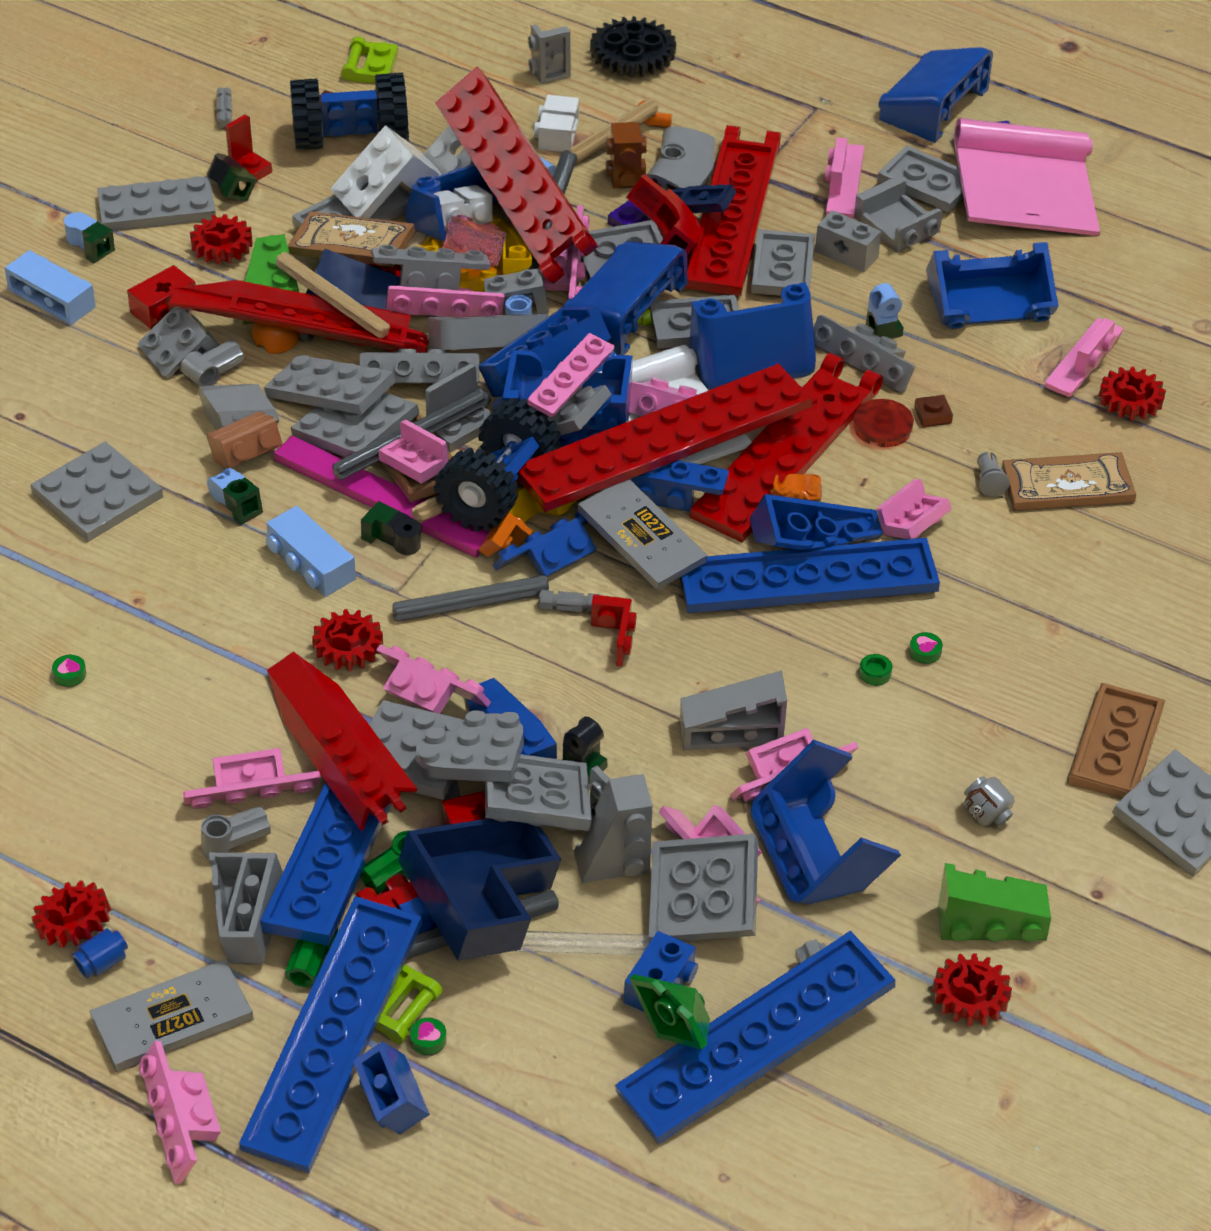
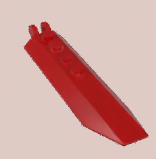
(295, 312)
(338, 740)

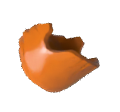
(799, 486)

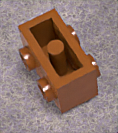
(625, 154)

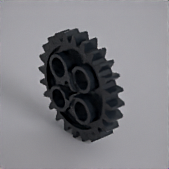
(633, 46)

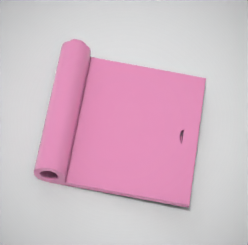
(1025, 176)

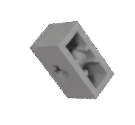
(848, 241)

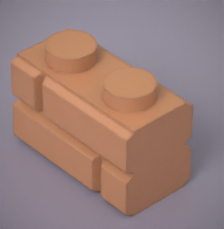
(244, 439)

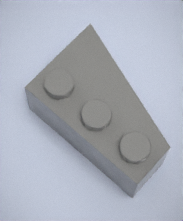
(735, 714)
(619, 833)
(242, 893)

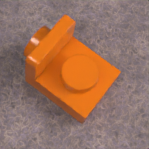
(509, 530)

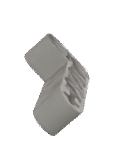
(480, 331)

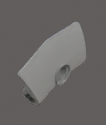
(684, 158)

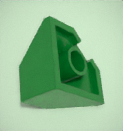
(673, 1011)

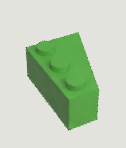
(262, 264)
(991, 908)

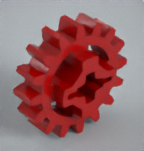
(221, 239)
(1132, 393)
(347, 640)
(71, 914)
(972, 989)

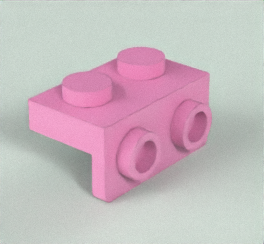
(415, 453)
(911, 511)

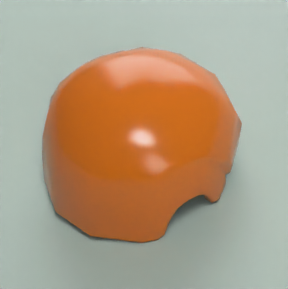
(273, 338)

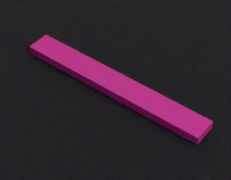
(370, 489)

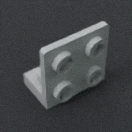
(175, 338)
(448, 391)

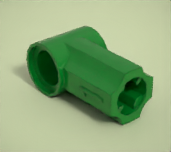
(384, 865)
(306, 961)

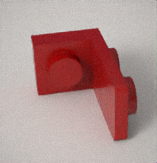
(241, 149)
(616, 614)

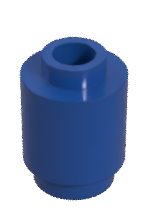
(100, 953)

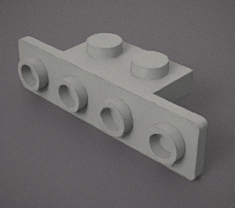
(430, 268)
(865, 350)
(420, 367)

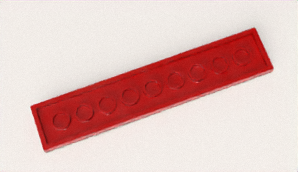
(662, 437)

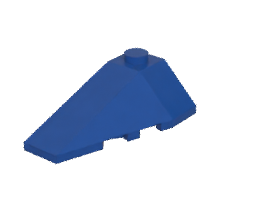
(811, 524)
(536, 737)

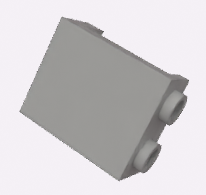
(896, 215)

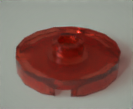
(883, 422)

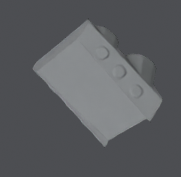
(234, 402)

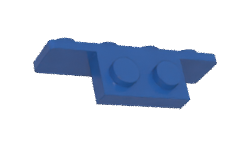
(675, 483)
(554, 550)

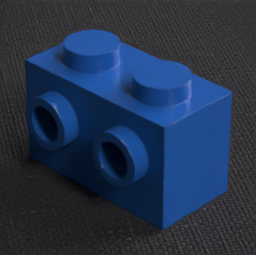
(663, 960)
(391, 1088)

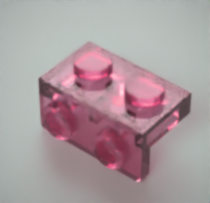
(466, 235)

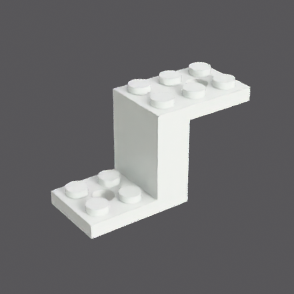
(391, 161)

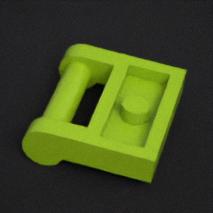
(380, 60)
(408, 978)

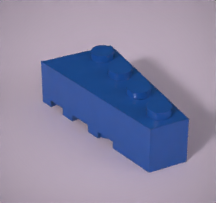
(550, 340)

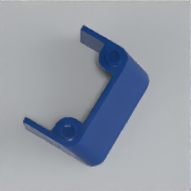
(424, 207)
(797, 838)

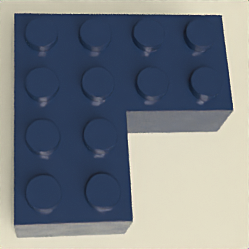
(472, 880)

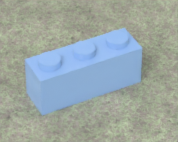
(50, 287)
(310, 551)

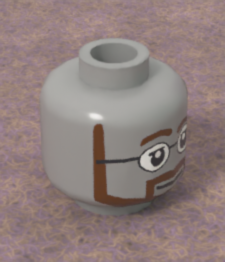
(989, 801)

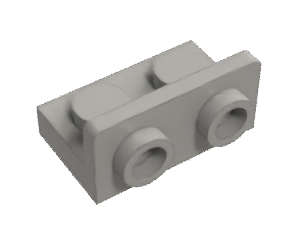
(550, 54)
(580, 408)

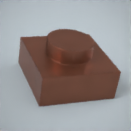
(933, 410)

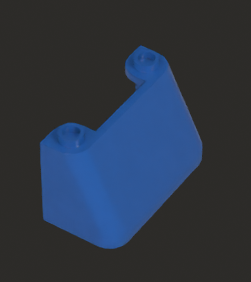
(933, 87)
(631, 284)
(993, 287)
(753, 338)
(527, 373)

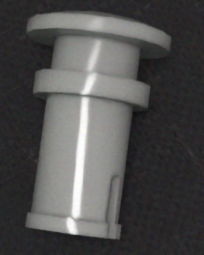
(992, 478)

